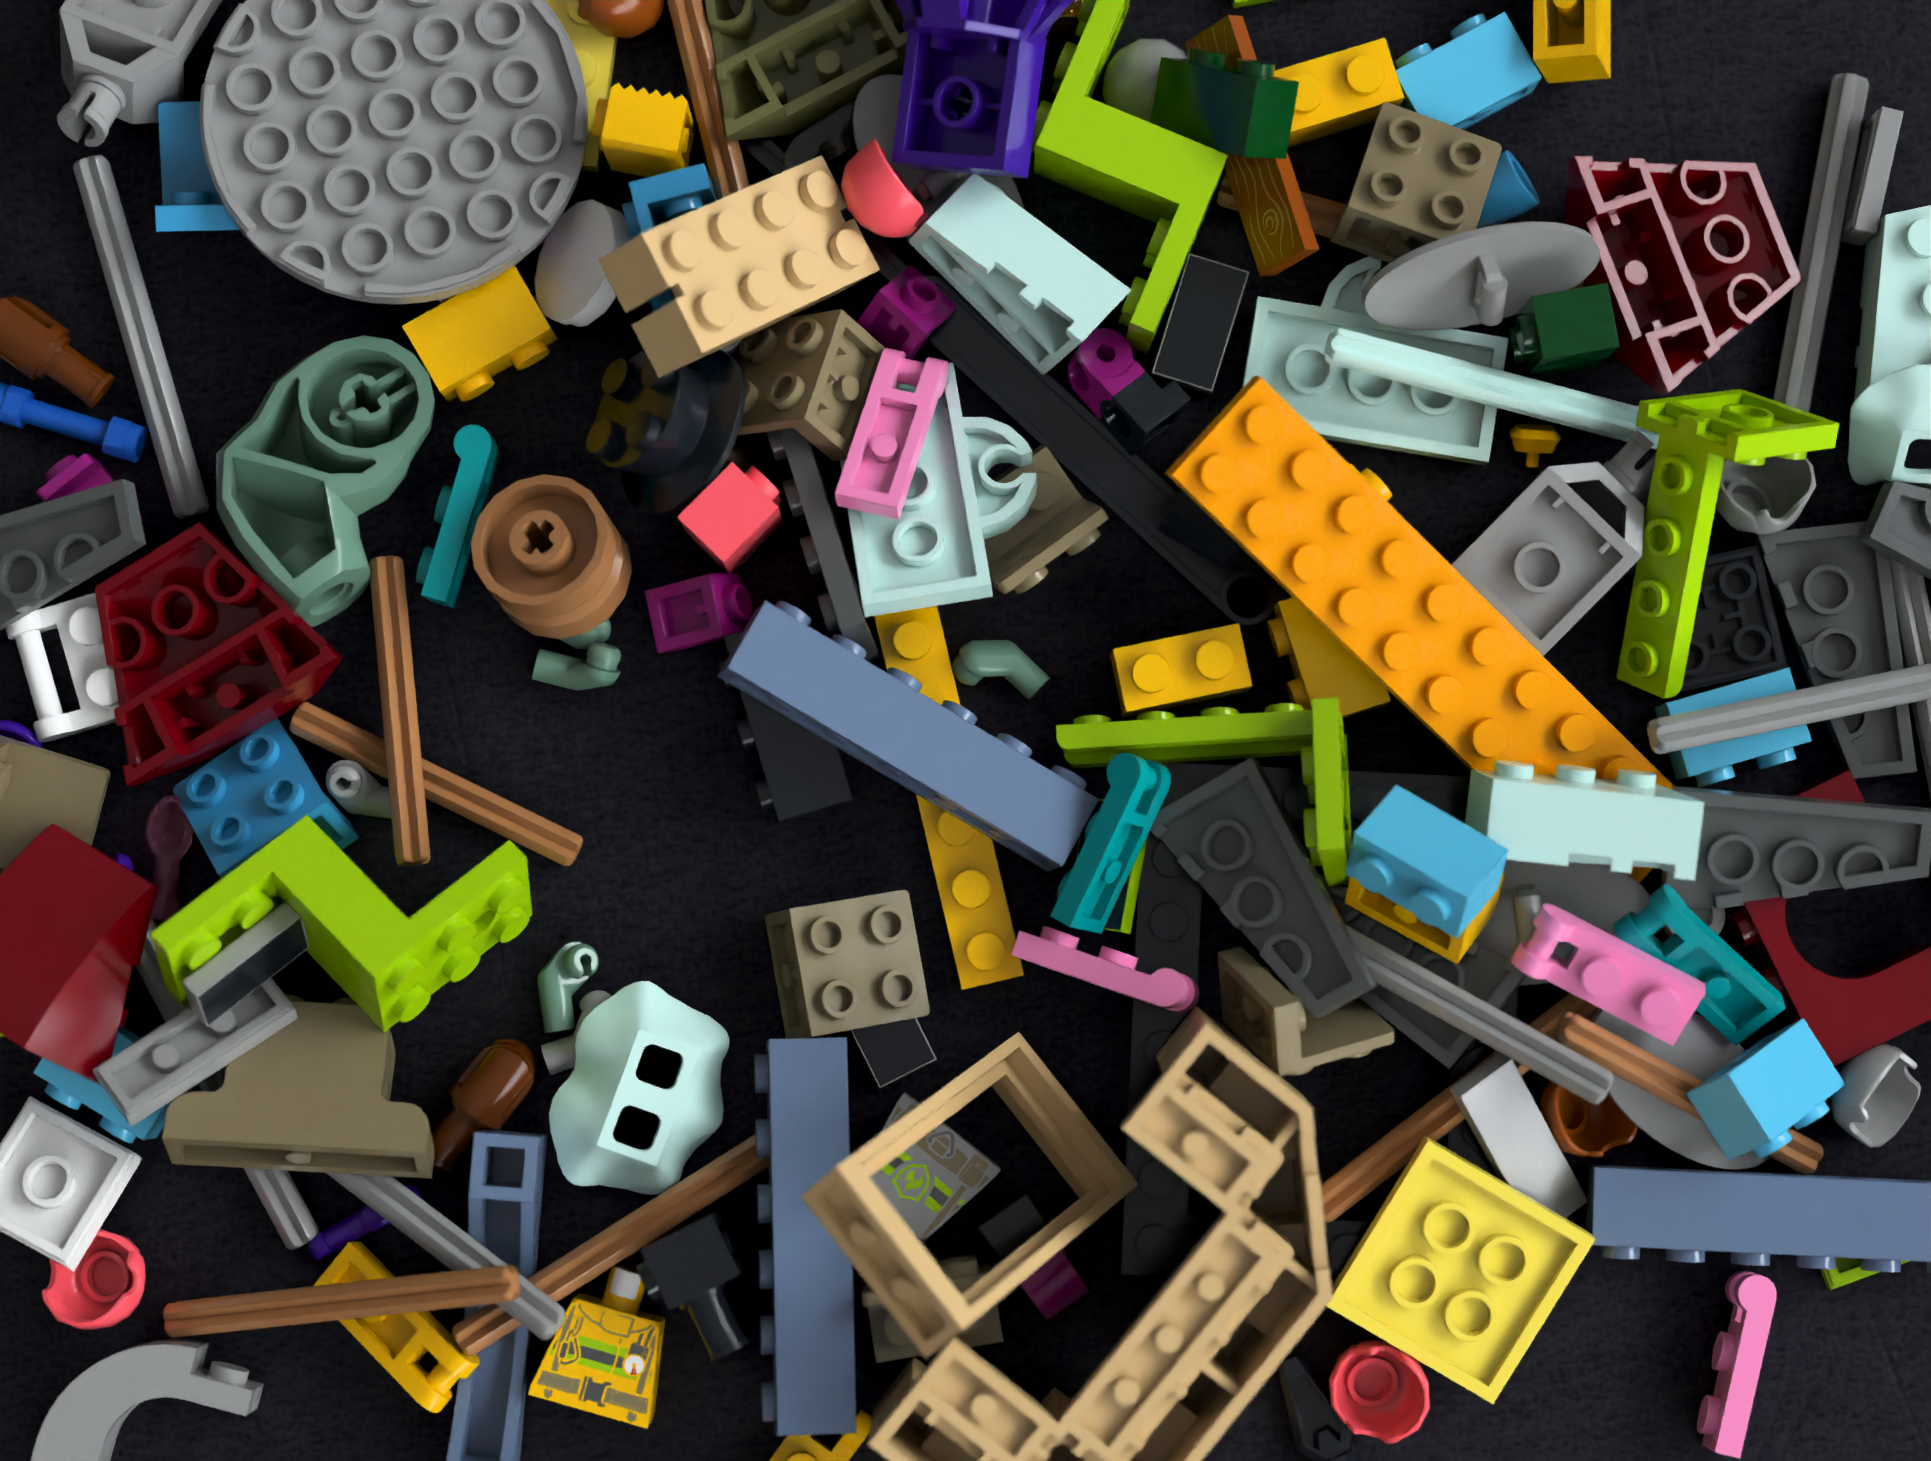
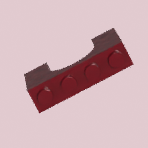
(1841, 1012)

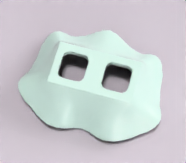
(1884, 425)
(606, 1082)

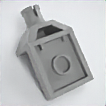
(125, 59)
(1562, 543)

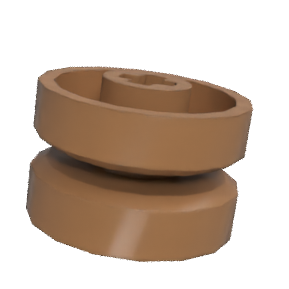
(551, 556)

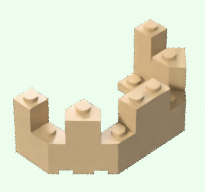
(1210, 1328)

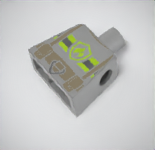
(932, 1175)

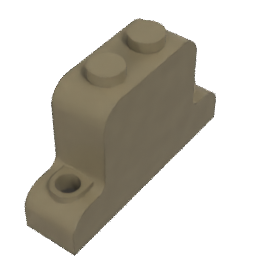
(307, 1103)

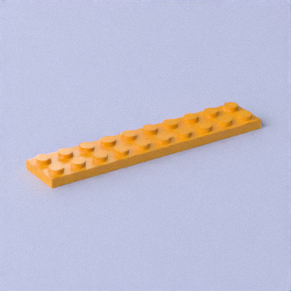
(1391, 595)

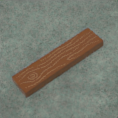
(1262, 187)

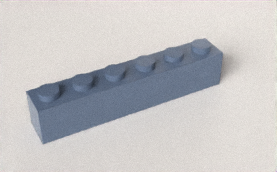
(908, 735)
(1759, 1216)
(805, 1267)

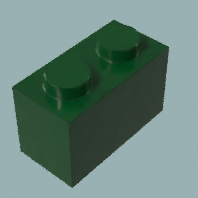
(1225, 106)
(1563, 332)

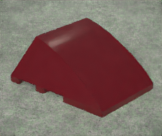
(1684, 256)
(201, 653)
(69, 948)

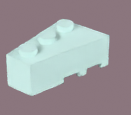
(1017, 272)
(1895, 297)
(1586, 818)

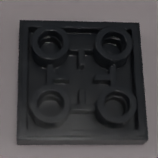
(1733, 623)

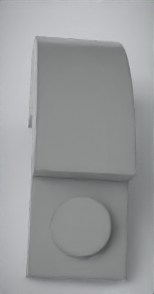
(97, 1402)

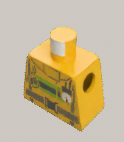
(606, 1354)

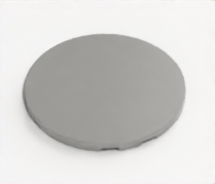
(394, 138)

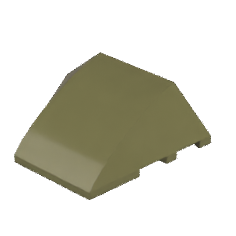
(799, 58)

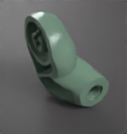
(316, 458)

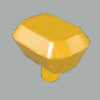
(1534, 440)

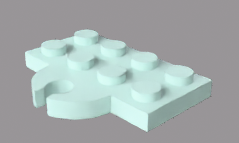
(1361, 407)
(950, 509)

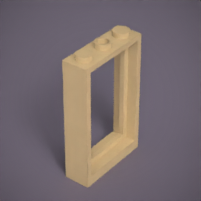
(891, 1254)

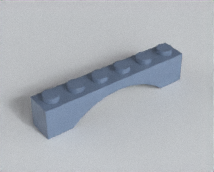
(506, 1221)

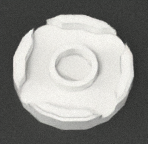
(568, 273)

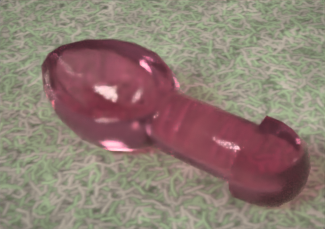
(167, 839)

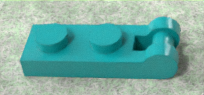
(457, 510)
(1112, 842)
(1736, 994)

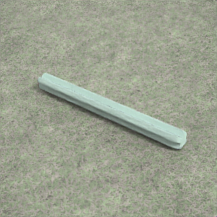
(1483, 385)

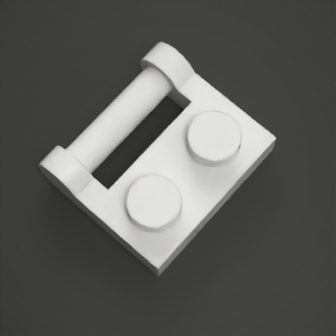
(85, 654)

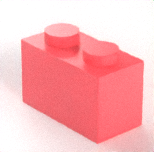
(733, 516)

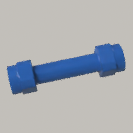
(118, 437)

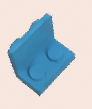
(187, 186)
(664, 199)
(254, 797)

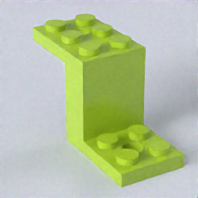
(1125, 164)
(350, 925)

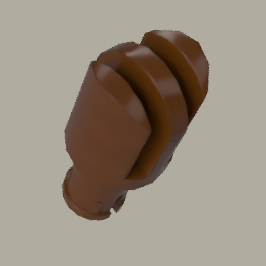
(41, 347)
(483, 1098)

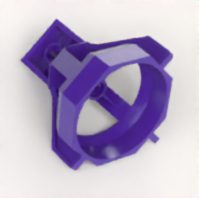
(975, 55)

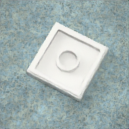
(59, 1182)

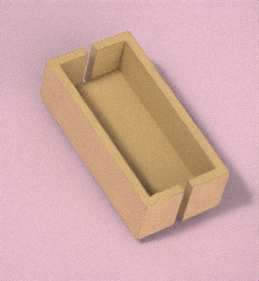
(739, 264)

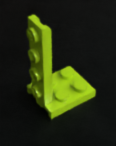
(1680, 511)
(1225, 735)

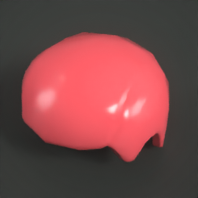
(879, 195)
(101, 1288)
(1379, 1391)

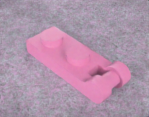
(891, 434)
(1109, 970)
(1610, 974)
(1739, 1360)

